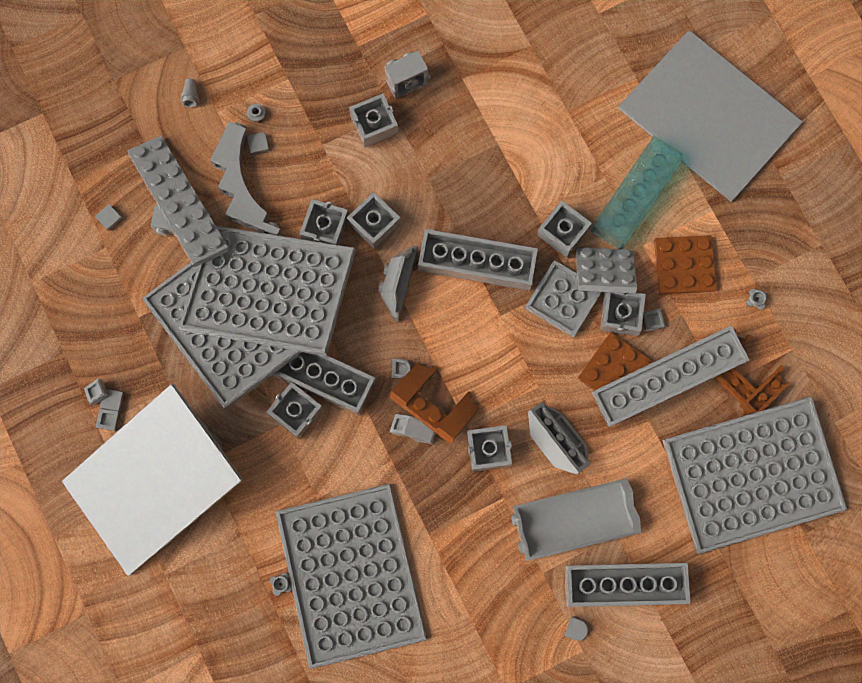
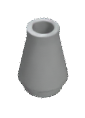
(189, 94)

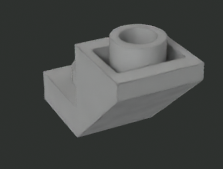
(413, 428)

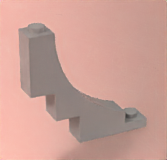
(243, 207)

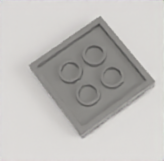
(605, 270)
(559, 300)

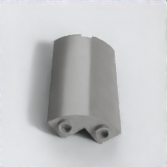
(576, 519)

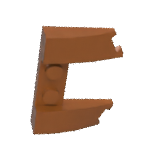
(752, 399)
(445, 426)

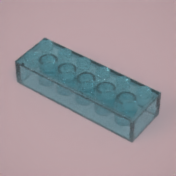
(637, 193)

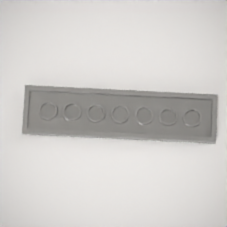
(178, 201)
(670, 376)

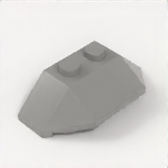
(397, 280)
(558, 439)

